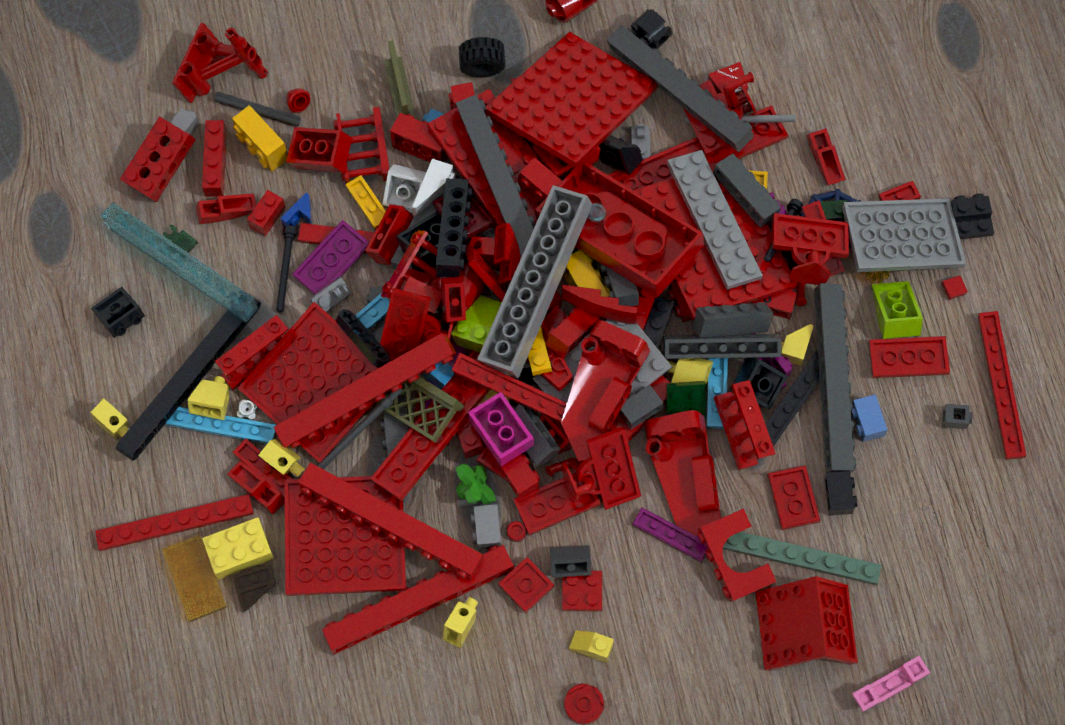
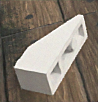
(432, 185)

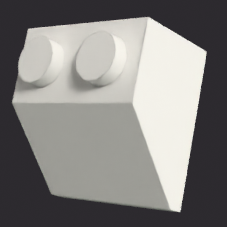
(402, 186)

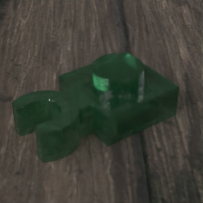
(181, 239)

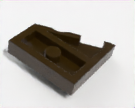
(253, 585)

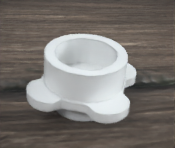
(243, 405)

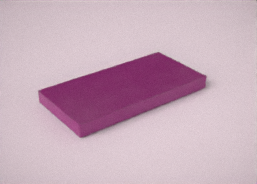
(331, 258)

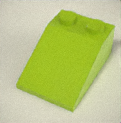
(897, 310)
(479, 320)

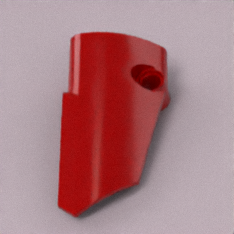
(601, 383)
(685, 468)

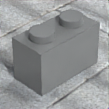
(487, 526)

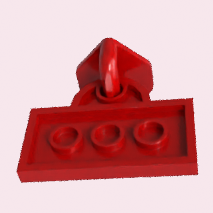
(709, 140)
(810, 239)
(409, 324)
(606, 471)

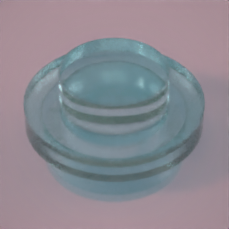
(597, 213)

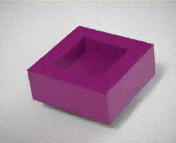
(783, 365)

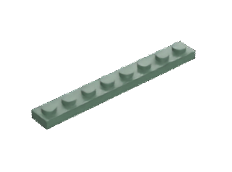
(804, 557)

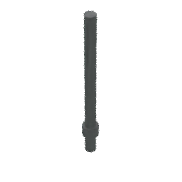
(384, 403)

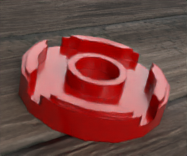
(584, 704)

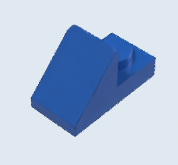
(299, 210)

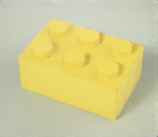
(238, 548)

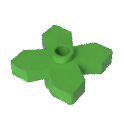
(473, 484)

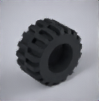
(481, 57)

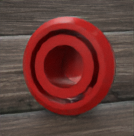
(298, 100)

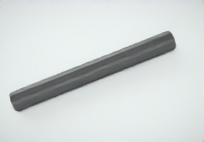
(261, 110)

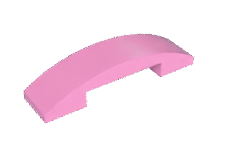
(891, 684)

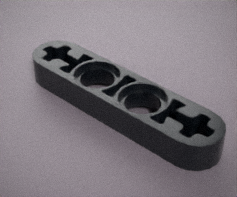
(376, 354)

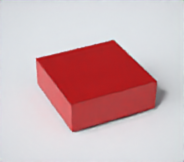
(954, 287)

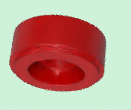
(516, 531)

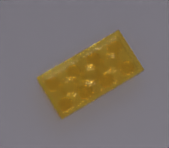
(194, 578)

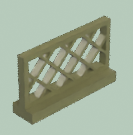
(398, 83)
(431, 392)

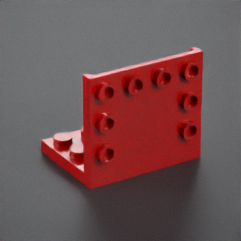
(806, 623)

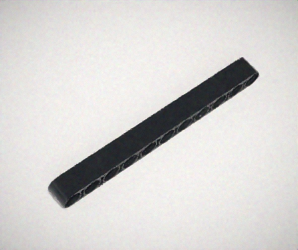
(181, 385)

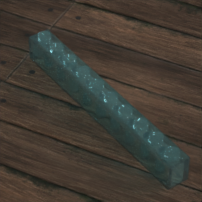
(179, 262)

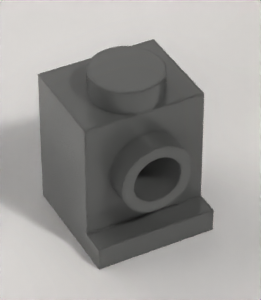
(953, 410)

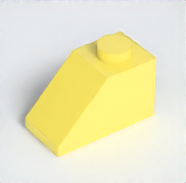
(796, 345)
(592, 645)

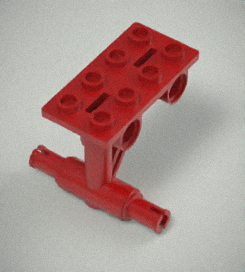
(209, 57)

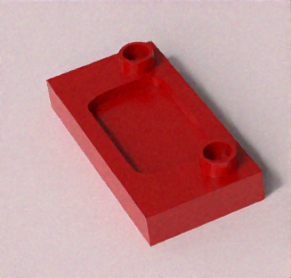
(636, 234)

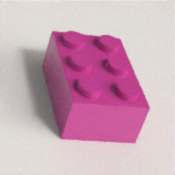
(501, 429)

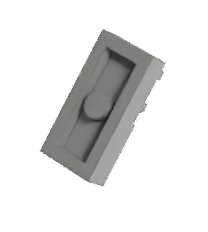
(641, 137)
(331, 294)

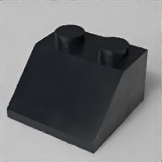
(620, 154)
(764, 380)

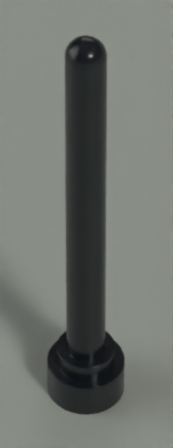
(793, 208)
(289, 233)

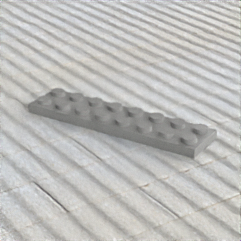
(715, 219)

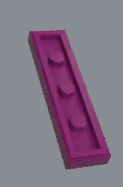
(670, 534)

